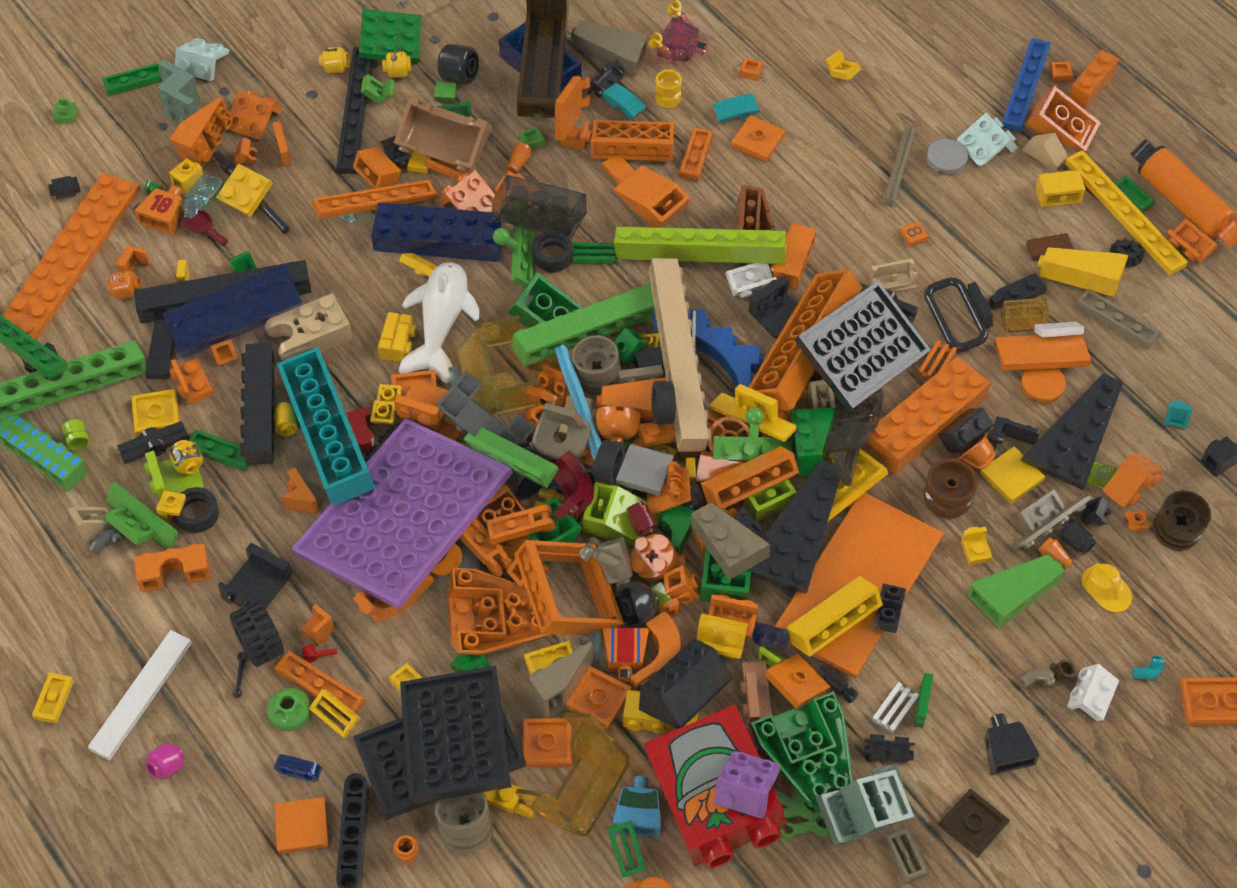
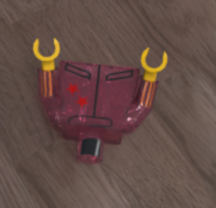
(679, 38)

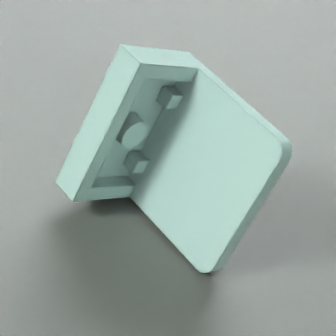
(199, 58)
(986, 139)

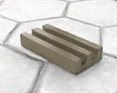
(897, 859)

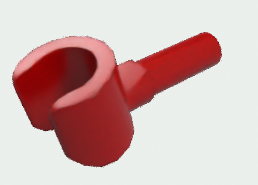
(311, 655)

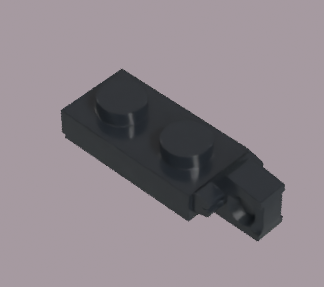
(1025, 288)

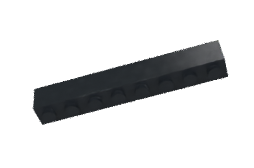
(159, 299)

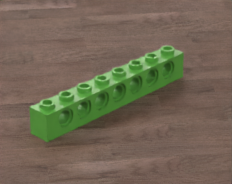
(83, 375)

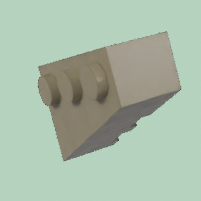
(728, 540)

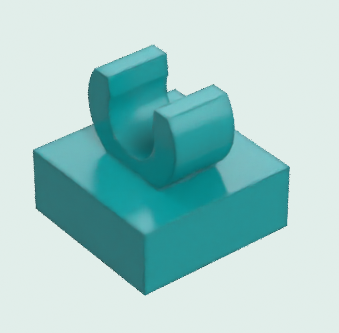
(1178, 414)

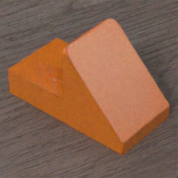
(300, 496)

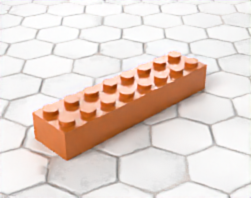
(786, 366)

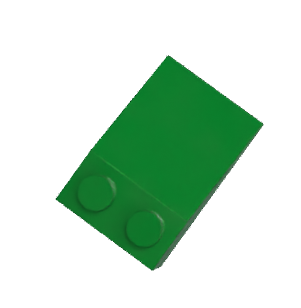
(541, 302)

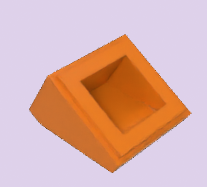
(224, 352)

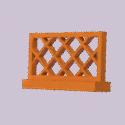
(632, 148)

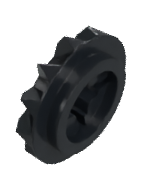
(1135, 255)

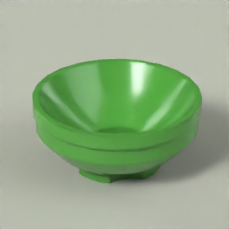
(291, 718)

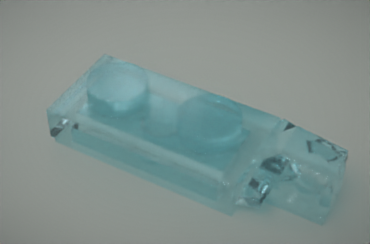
(201, 194)

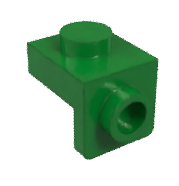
(469, 662)

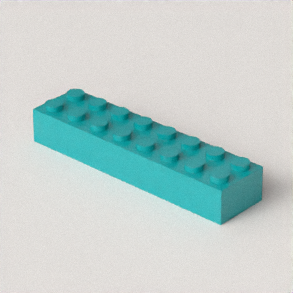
(326, 426)

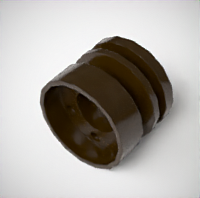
(1181, 520)

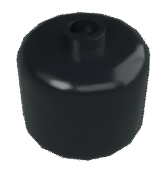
(458, 63)

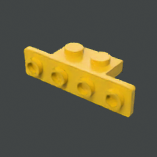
(748, 398)

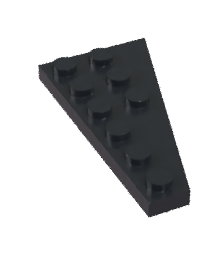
(1075, 438)
(800, 531)

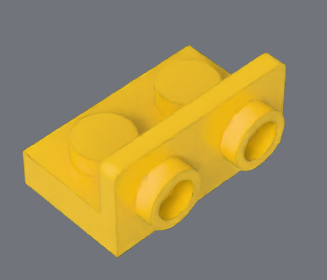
(723, 634)

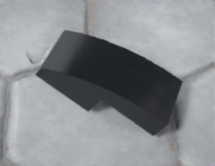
(889, 613)

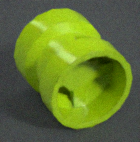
(75, 434)

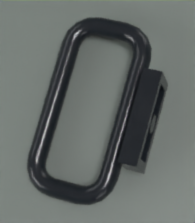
(975, 304)

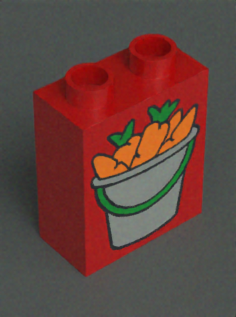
(688, 771)

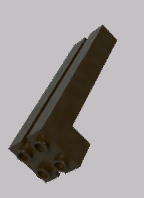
(542, 57)

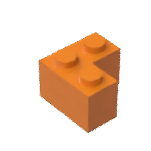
(1132, 478)

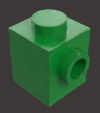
(628, 343)

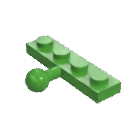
(521, 252)
(748, 447)

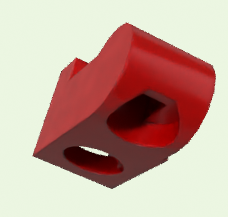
(359, 421)

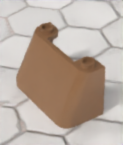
(442, 134)

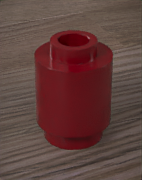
(641, 519)

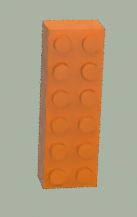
(925, 413)

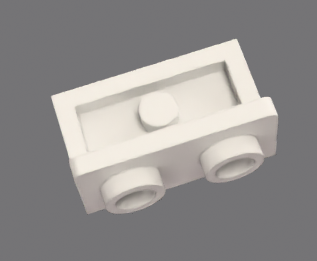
(749, 279)
(1093, 691)

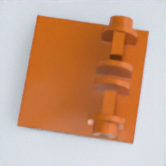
(674, 492)

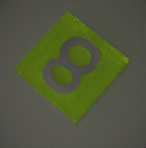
(1101, 474)

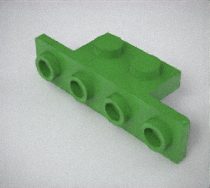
(136, 519)

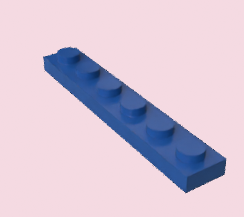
(1026, 84)

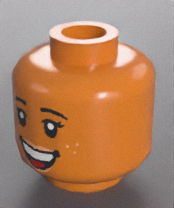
(123, 284)

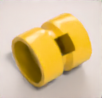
(668, 88)

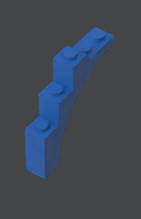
(718, 343)

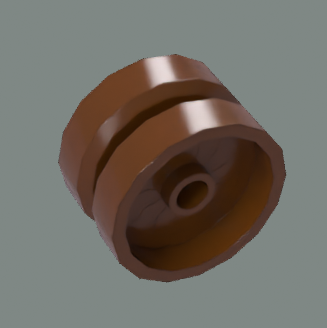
(950, 488)

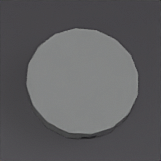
(947, 156)

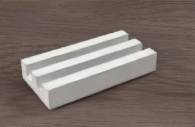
(1059, 329)
(904, 693)

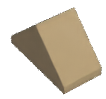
(1047, 150)
(820, 395)
(89, 521)

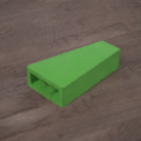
(1014, 589)

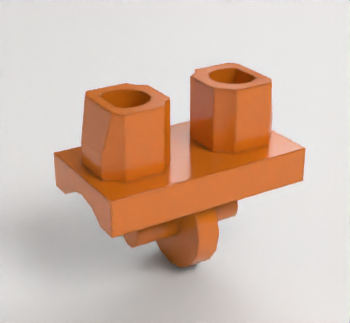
(553, 378)

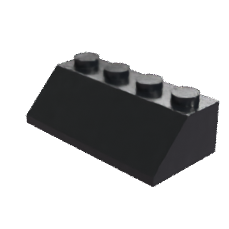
(684, 684)

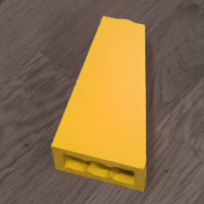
(1084, 269)

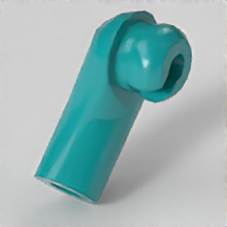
(1151, 671)

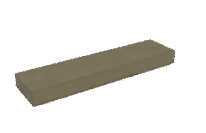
(1118, 319)

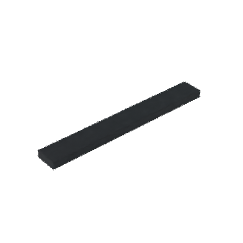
(353, 114)

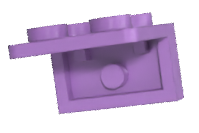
(746, 784)

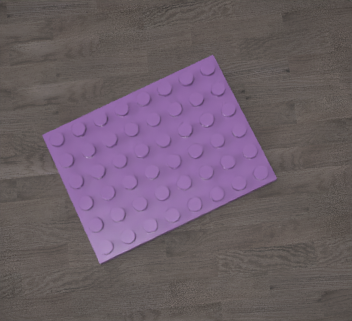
(404, 526)

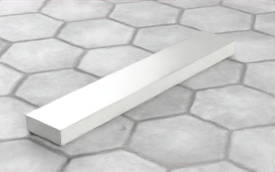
(139, 695)

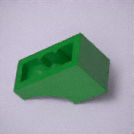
(677, 525)

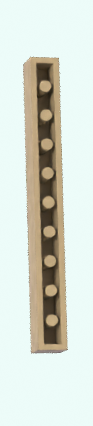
(678, 354)

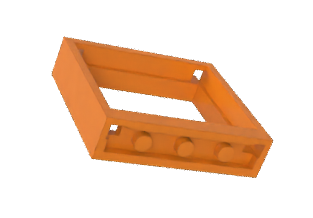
(541, 598)

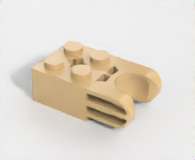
(310, 326)

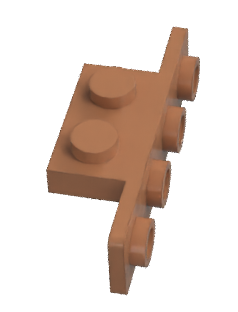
(756, 694)

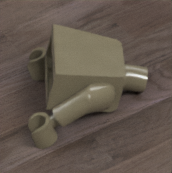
(612, 556)

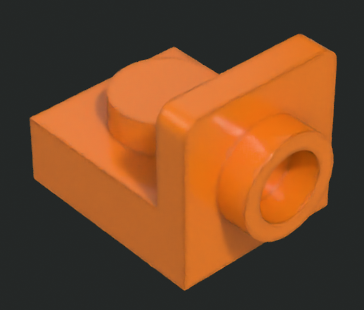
(578, 137)

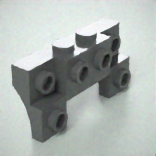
(471, 416)

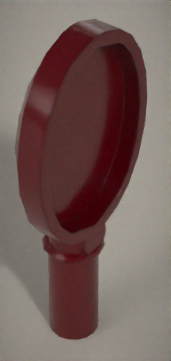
(202, 223)

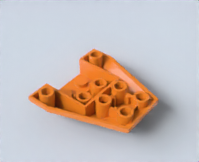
(488, 613)

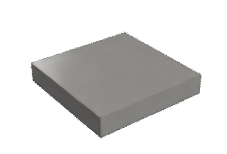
(644, 469)

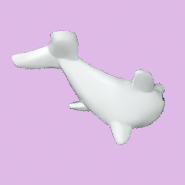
(441, 303)

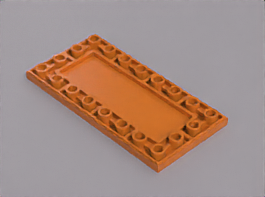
(871, 544)

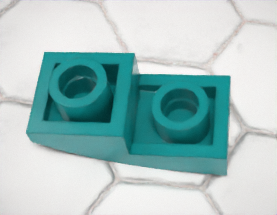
(621, 97)
(734, 107)

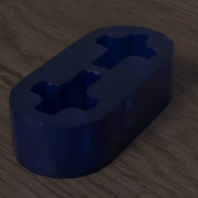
(770, 638)
(297, 768)

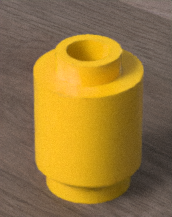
(285, 419)

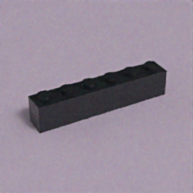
(258, 403)

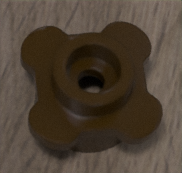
(1063, 671)

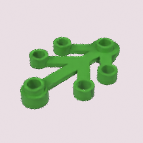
(796, 808)

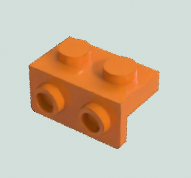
(1192, 241)
(736, 610)

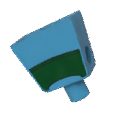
(641, 807)

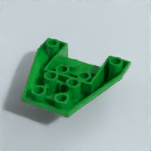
(808, 747)

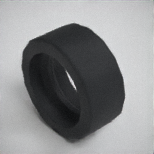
(552, 264)
(663, 402)
(608, 462)
(205, 522)

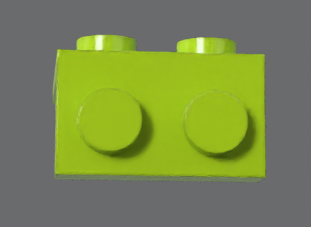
(167, 478)

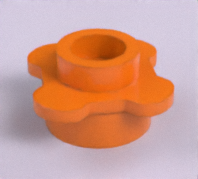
(1135, 525)

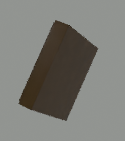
(974, 823)

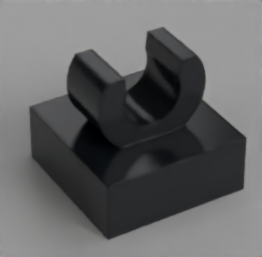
(1095, 511)

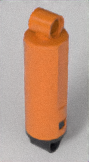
(1186, 192)

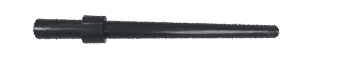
(228, 167)

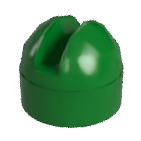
(150, 186)

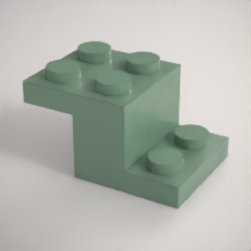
(177, 92)
(864, 807)

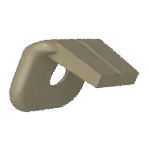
(549, 422)

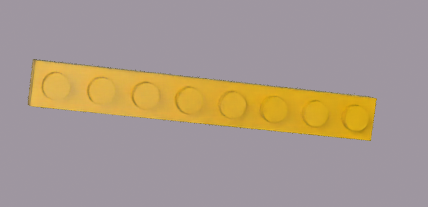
(1127, 213)

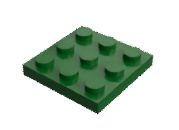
(389, 32)

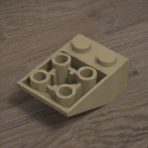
(555, 684)

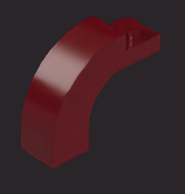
(575, 485)

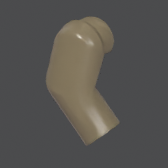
(1037, 674)

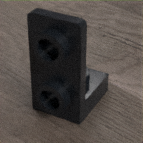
(1009, 428)

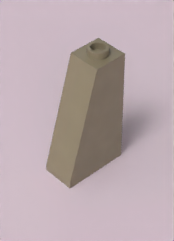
(611, 45)

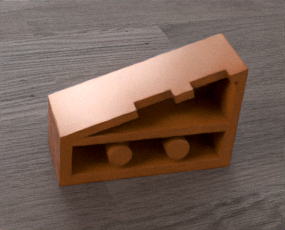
(752, 210)

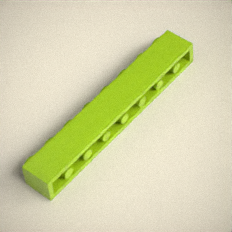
(701, 245)

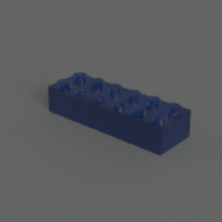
(435, 232)
(232, 310)

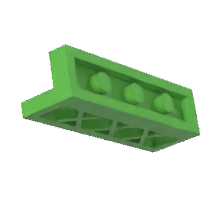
(514, 456)

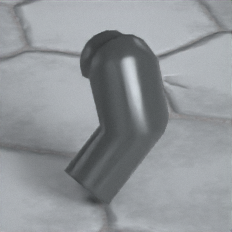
(105, 538)

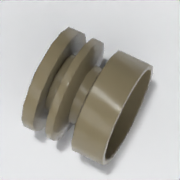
(596, 363)
(464, 822)

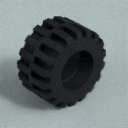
(257, 633)

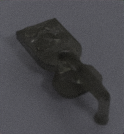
(852, 432)

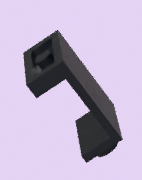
(257, 579)

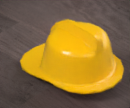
(1107, 587)

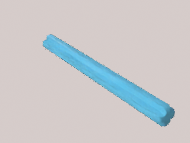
(577, 396)

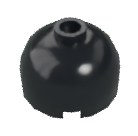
(636, 603)

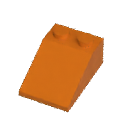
(1065, 117)

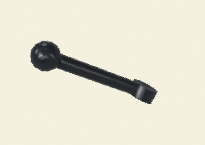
(242, 657)

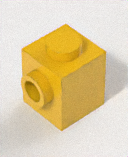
(186, 175)

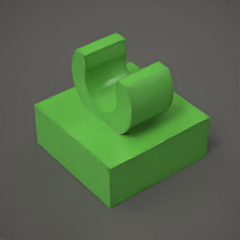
(65, 111)

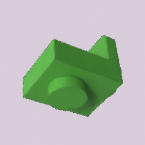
(376, 90)

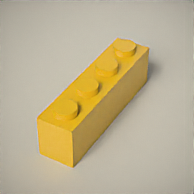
(834, 616)

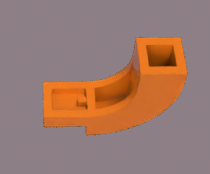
(382, 611)
(667, 641)

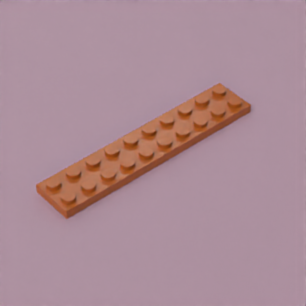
(70, 254)

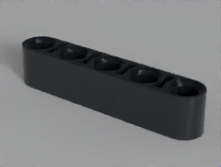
(351, 824)

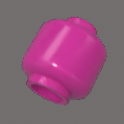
(164, 761)

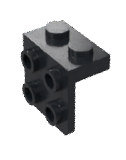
(772, 306)

